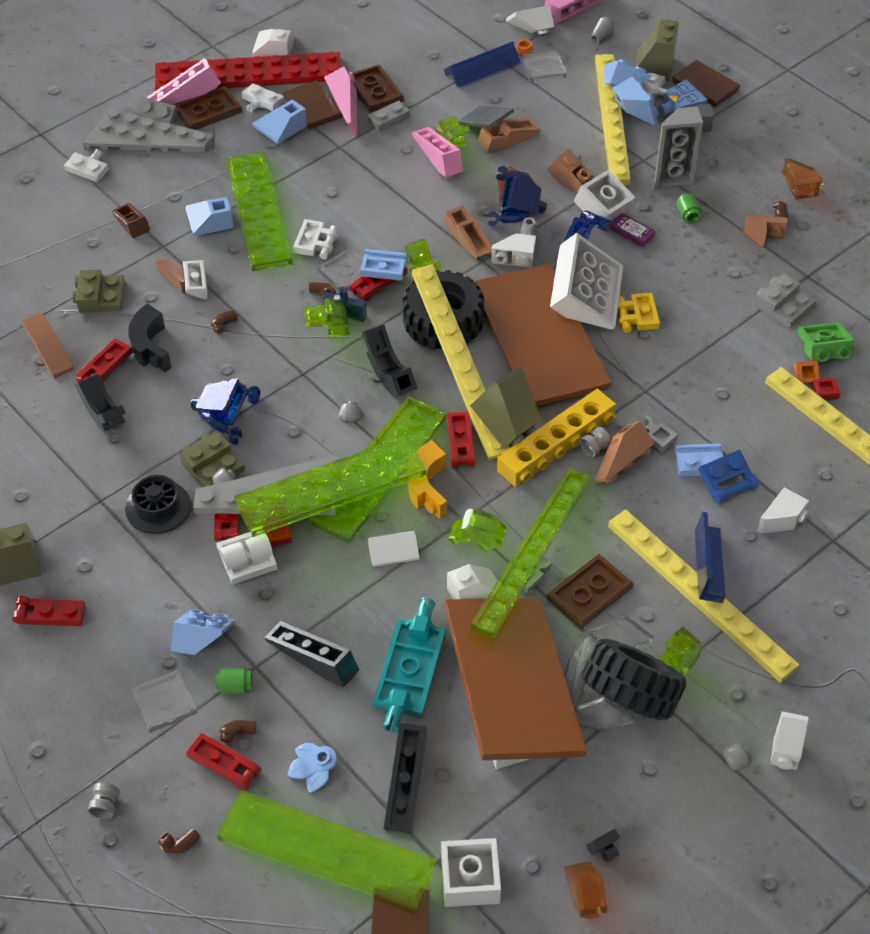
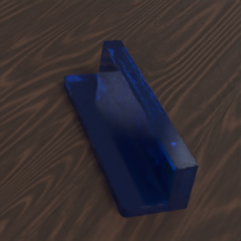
(483, 64)
(709, 561)

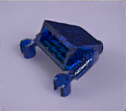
(519, 197)
(585, 224)
(221, 405)

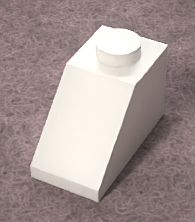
(784, 513)
(789, 740)

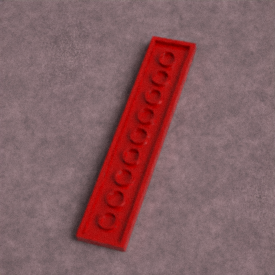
(258, 70)

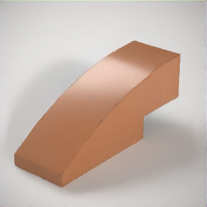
(507, 134)
(467, 232)
(47, 345)

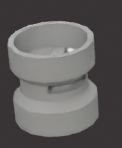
(595, 442)
(103, 802)

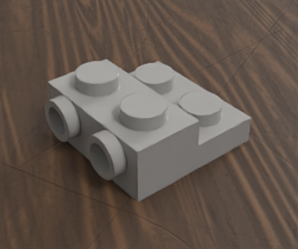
(784, 300)

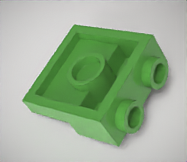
(826, 341)

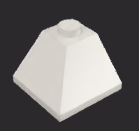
(533, 20)
(274, 42)
(470, 582)

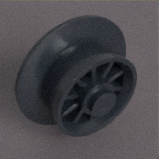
(157, 505)

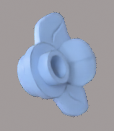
(309, 765)

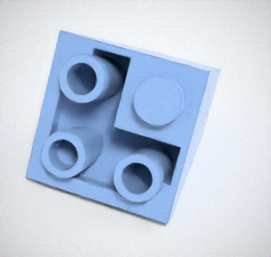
(620, 71)
(636, 101)
(282, 122)
(210, 216)
(196, 631)

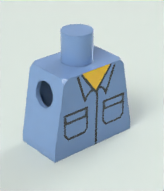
(681, 96)

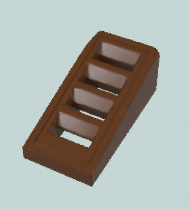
(131, 219)

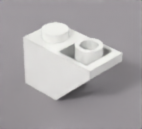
(515, 251)

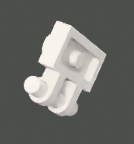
(309, 239)

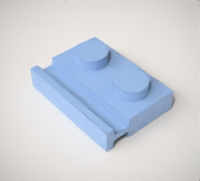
(383, 264)
(691, 457)

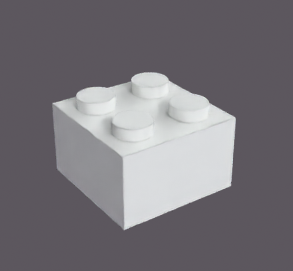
(605, 196)
(470, 872)

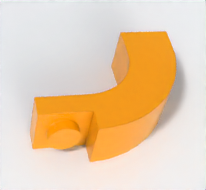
(420, 490)

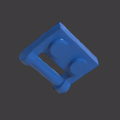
(724, 470)

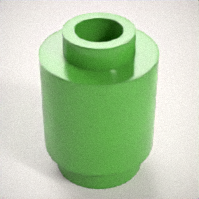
(689, 208)
(234, 680)

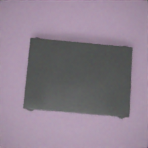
(485, 116)

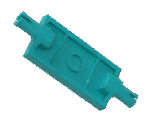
(409, 667)

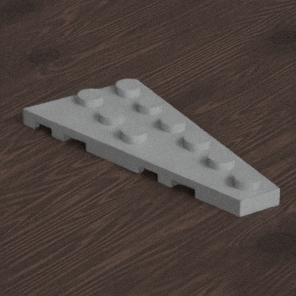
(143, 133)
(220, 496)

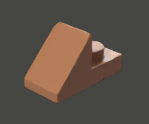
(760, 227)

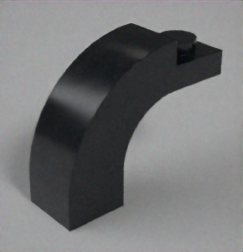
(141, 330)
(389, 370)
(99, 404)

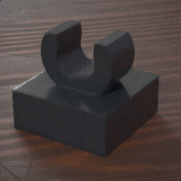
(604, 844)

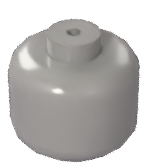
(350, 412)
(223, 475)
(737, 756)

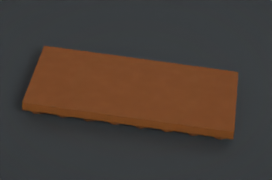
(543, 342)
(515, 684)

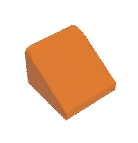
(806, 371)

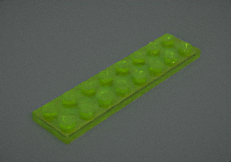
(258, 211)
(412, 420)
(329, 486)
(327, 850)

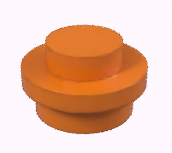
(524, 47)

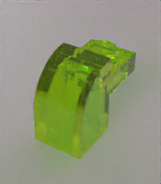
(452, 131)
(420, 255)
(331, 314)
(480, 527)
(681, 651)

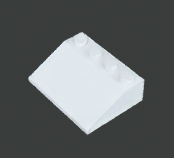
(586, 283)

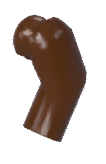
(781, 209)
(321, 288)
(219, 320)
(236, 726)
(178, 845)

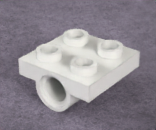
(246, 557)

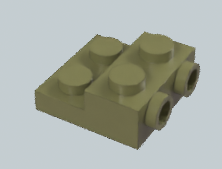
(98, 292)
(208, 457)

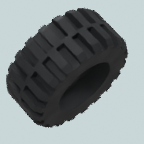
(461, 295)
(634, 679)

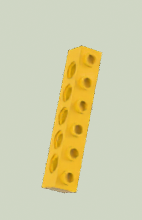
(555, 438)

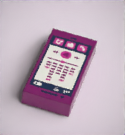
(632, 229)

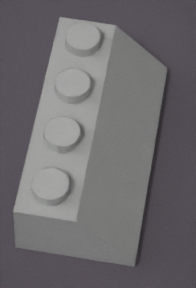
(678, 148)

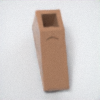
(570, 171)
(624, 447)

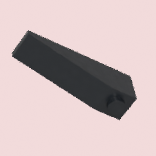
(318, 654)
(405, 777)

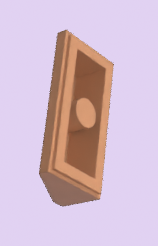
(172, 272)

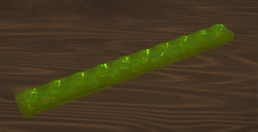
(529, 554)

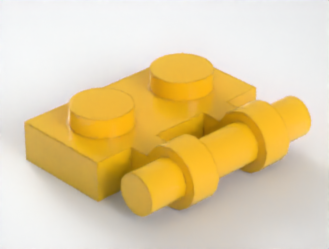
(644, 310)

